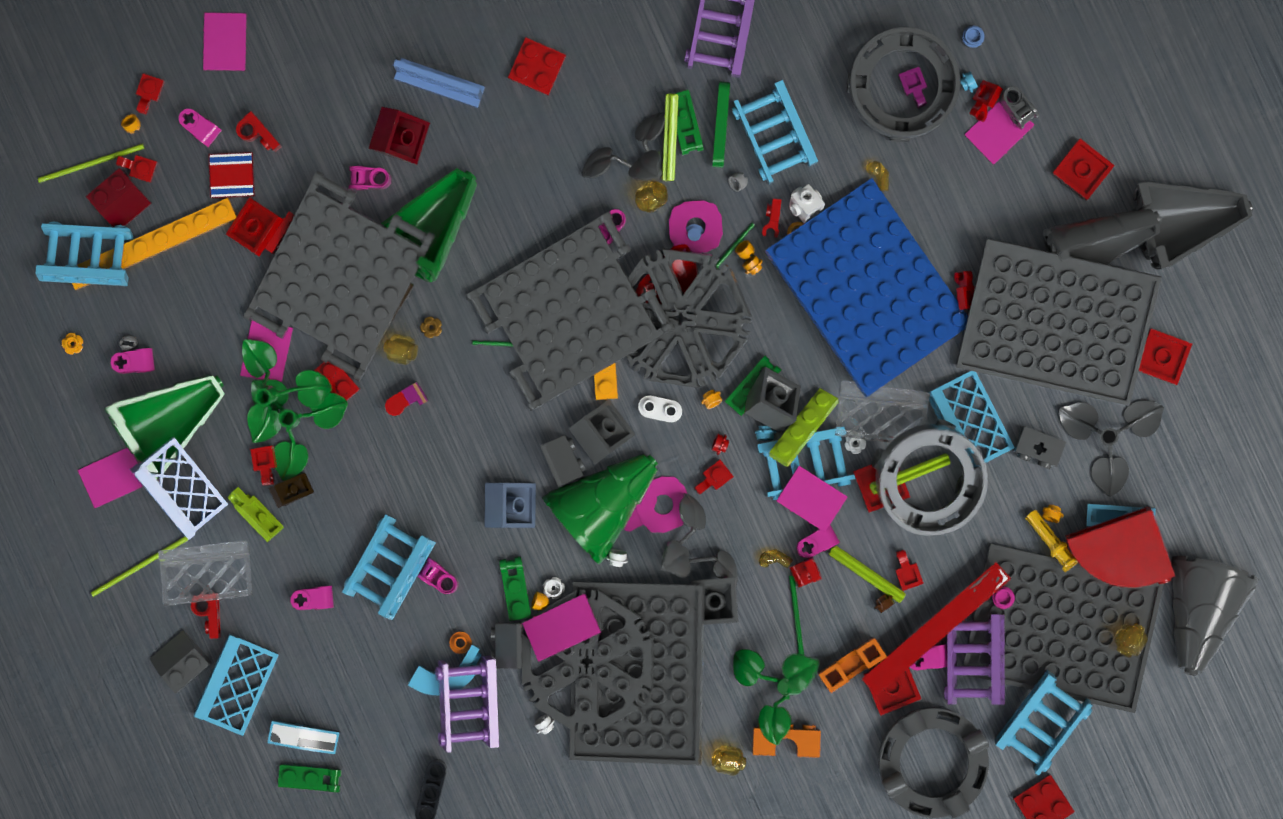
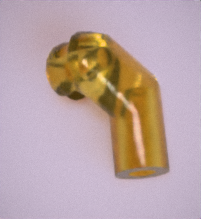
(881, 173)
(774, 556)

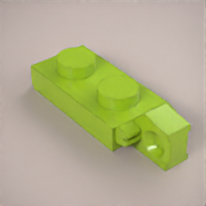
(255, 514)

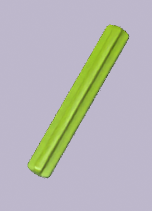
(670, 137)
(918, 470)
(867, 574)

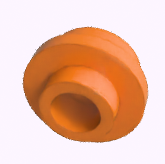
(460, 635)

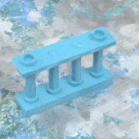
(790, 115)
(92, 274)
(813, 443)
(410, 567)
(1034, 703)

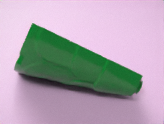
(440, 213)
(165, 413)
(602, 503)

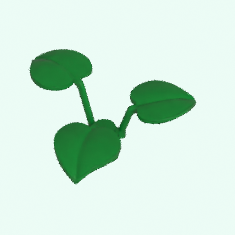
(261, 418)
(293, 458)
(799, 672)

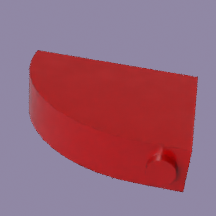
(1124, 550)

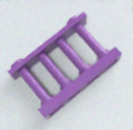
(737, 42)
(995, 670)
(488, 712)

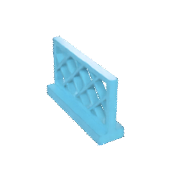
(944, 412)
(218, 675)

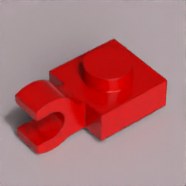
(148, 90)
(985, 97)
(140, 168)
(773, 212)
(966, 289)
(263, 461)
(715, 476)
(907, 574)

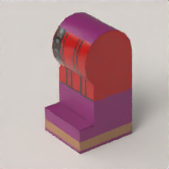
(396, 404)

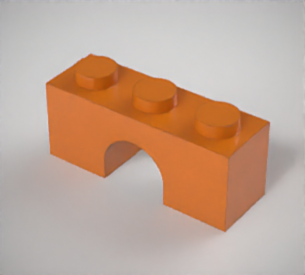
(852, 664)
(806, 740)

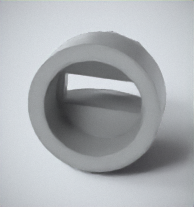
(738, 181)
(129, 338)

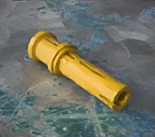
(1057, 548)

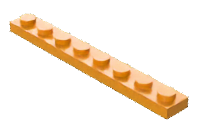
(168, 236)

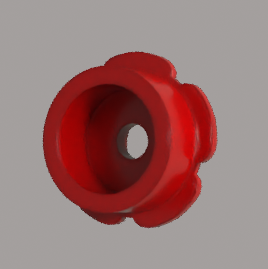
(720, 444)

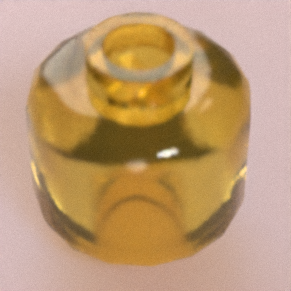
(651, 196)
(401, 349)
(1131, 640)
(728, 760)

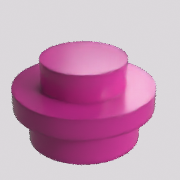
(1003, 598)

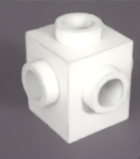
(806, 203)

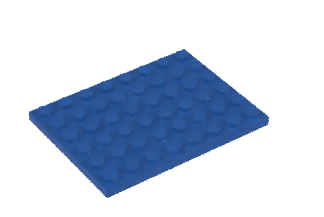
(868, 287)

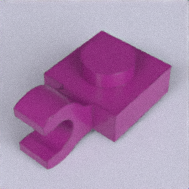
(914, 83)

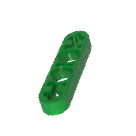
(721, 124)

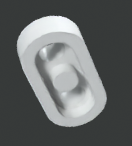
(660, 409)

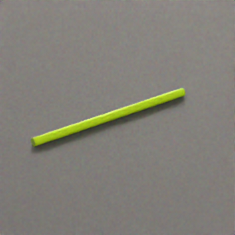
(91, 163)
(137, 567)

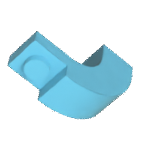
(426, 682)

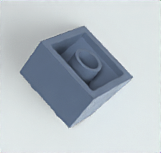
(510, 505)

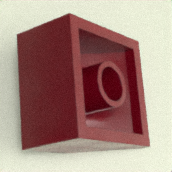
(399, 135)
(118, 199)

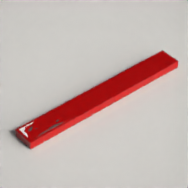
(936, 628)

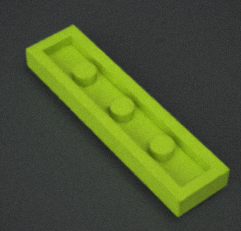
(804, 427)

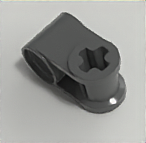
(1019, 107)

